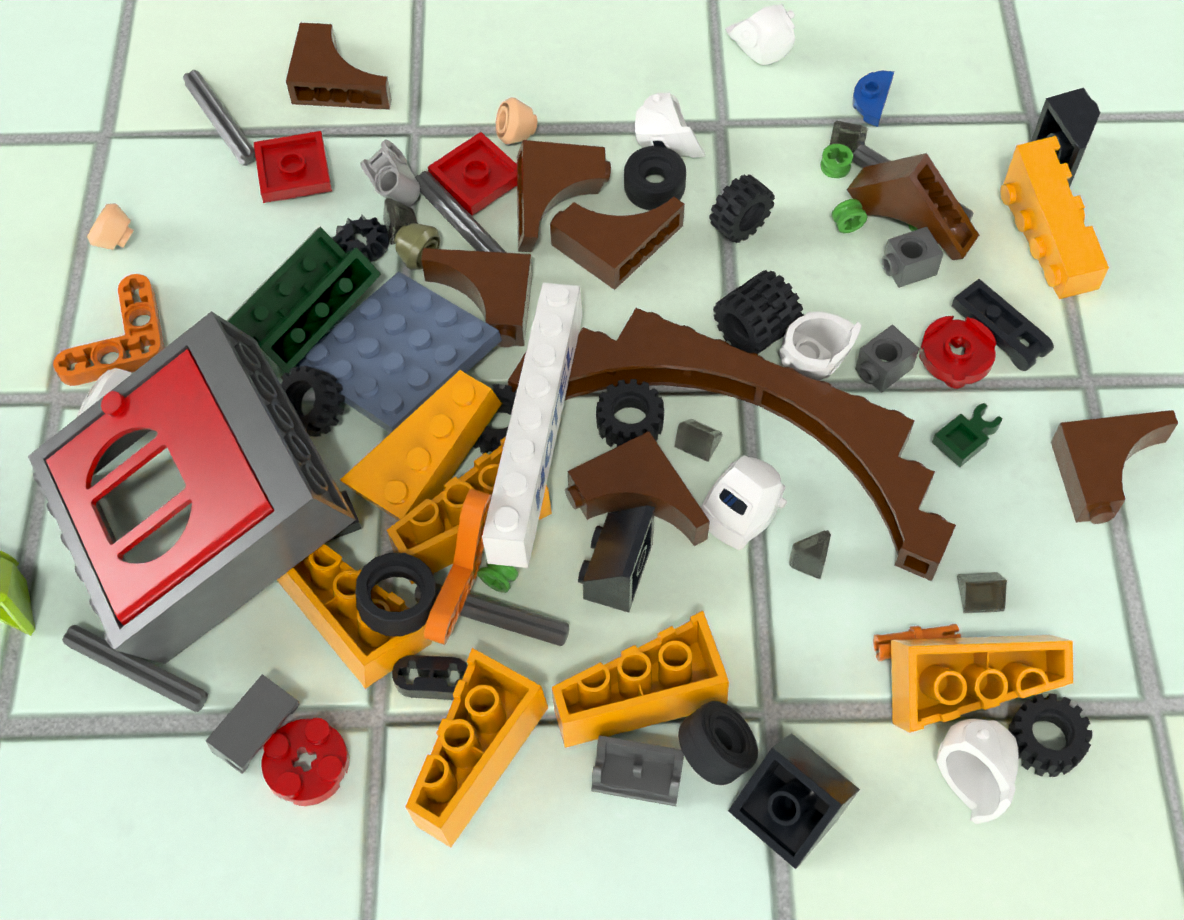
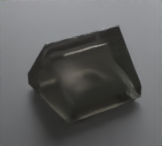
(848, 134)
(396, 216)
(697, 439)
(810, 554)
(982, 592)

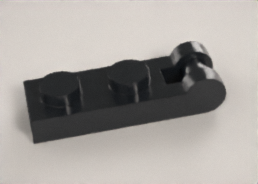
(1005, 323)

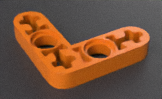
(134, 339)
(464, 568)

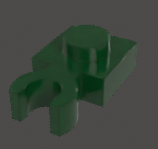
(964, 437)

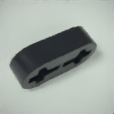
(432, 672)

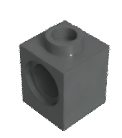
(912, 257)
(888, 346)

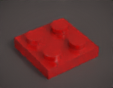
(292, 166)
(475, 173)

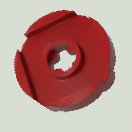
(954, 368)
(284, 749)

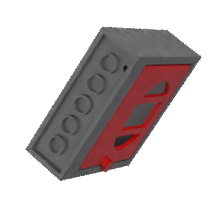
(247, 470)

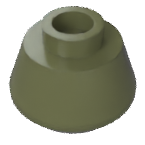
(411, 241)

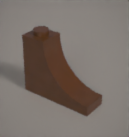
(324, 78)
(550, 175)
(917, 195)
(612, 244)
(492, 280)
(1094, 456)
(636, 477)

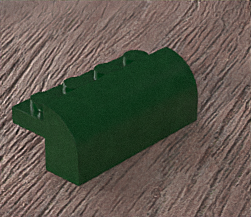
(303, 299)

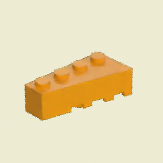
(1053, 219)
(425, 447)
(433, 525)
(327, 596)
(960, 675)
(643, 685)
(474, 745)

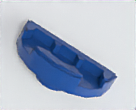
(871, 95)

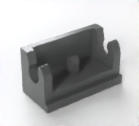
(251, 723)
(637, 770)

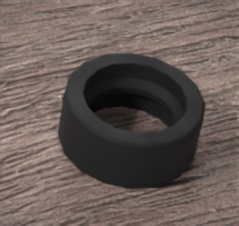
(390, 566)

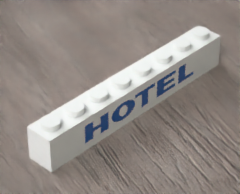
(533, 427)

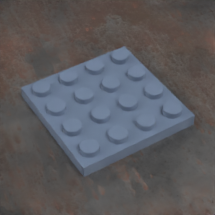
(400, 349)

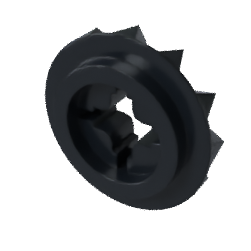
(375, 233)

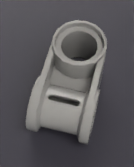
(391, 174)

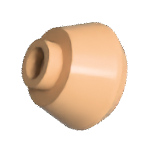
(515, 121)
(110, 228)

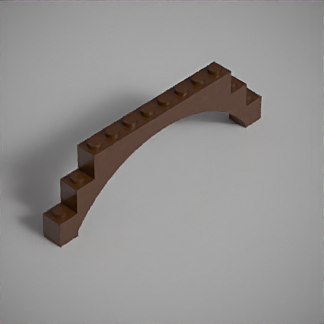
(848, 425)

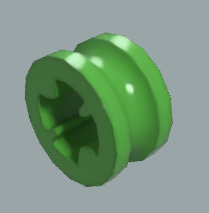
(843, 156)
(849, 216)
(498, 576)

